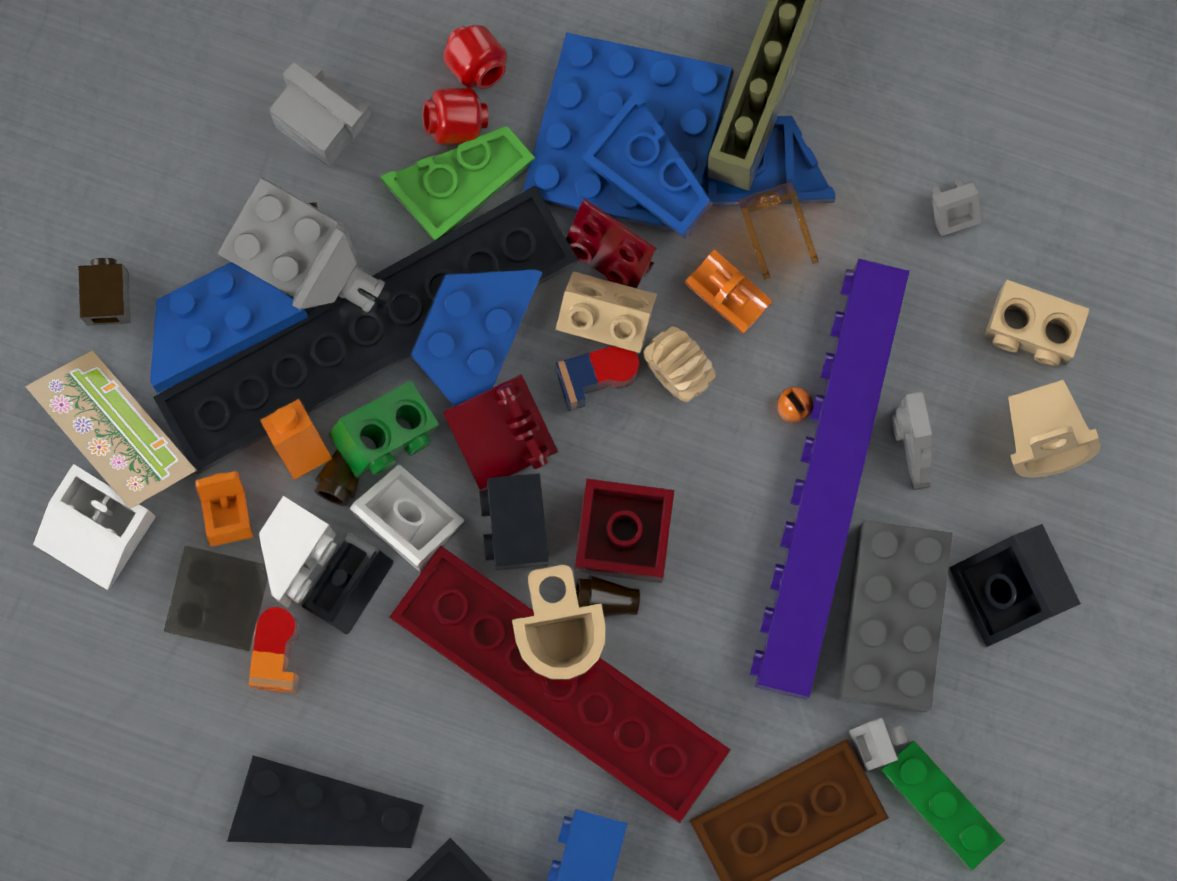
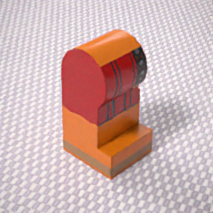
(271, 652)

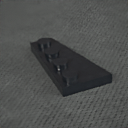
(312, 809)

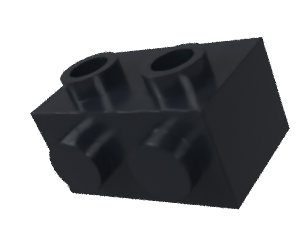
(516, 522)

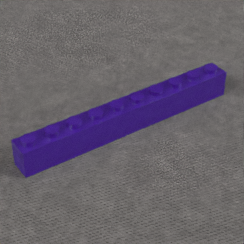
(831, 479)

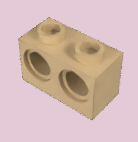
(1038, 311)
(606, 312)

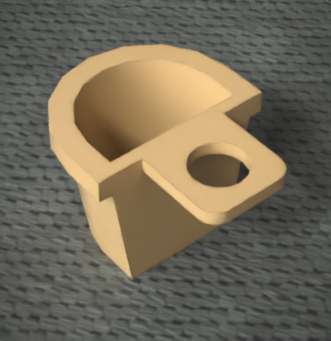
(1049, 432)
(560, 636)

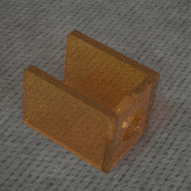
(766, 199)

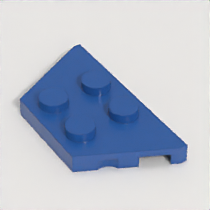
(782, 162)
(215, 321)
(472, 329)

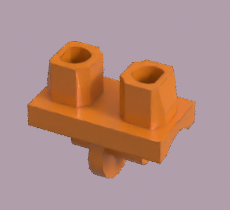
(728, 292)

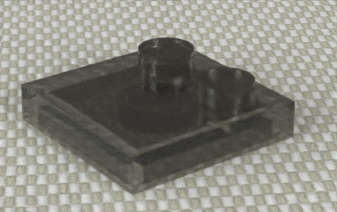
(216, 598)

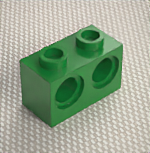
(379, 423)

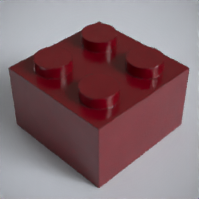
(624, 530)

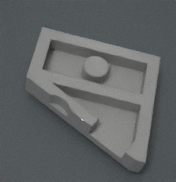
(913, 427)

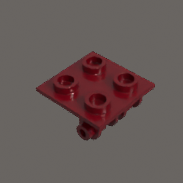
(609, 246)
(501, 431)

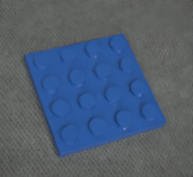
(587, 93)

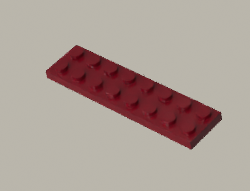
(594, 713)

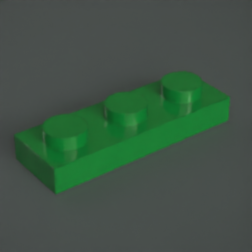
(942, 805)

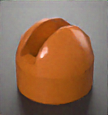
(787, 409)

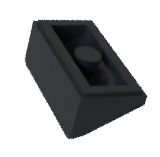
(348, 583)

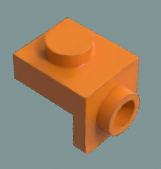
(224, 508)

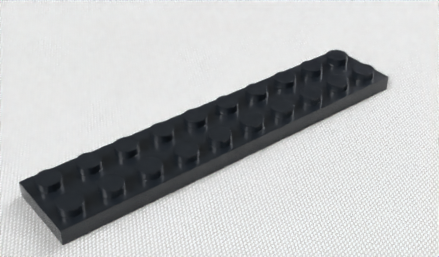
(344, 345)

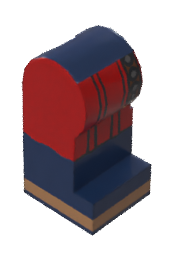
(596, 371)

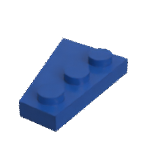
(647, 168)

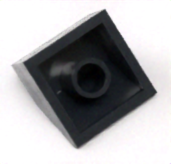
(1014, 585)

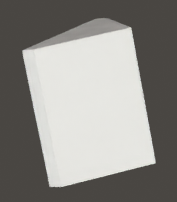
(407, 516)

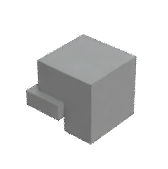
(318, 113)

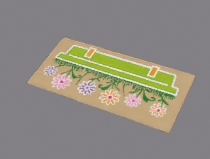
(111, 429)

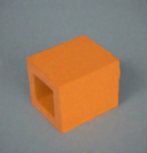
(296, 439)

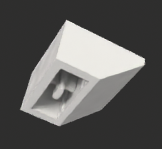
(91, 527)
(291, 549)

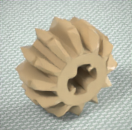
(679, 364)

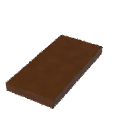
(790, 817)

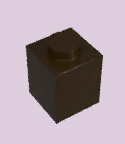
(104, 292)

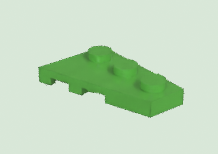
(455, 184)

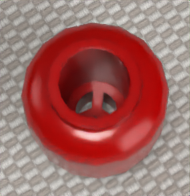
(475, 57)
(454, 116)

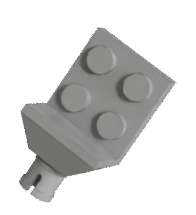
(298, 250)

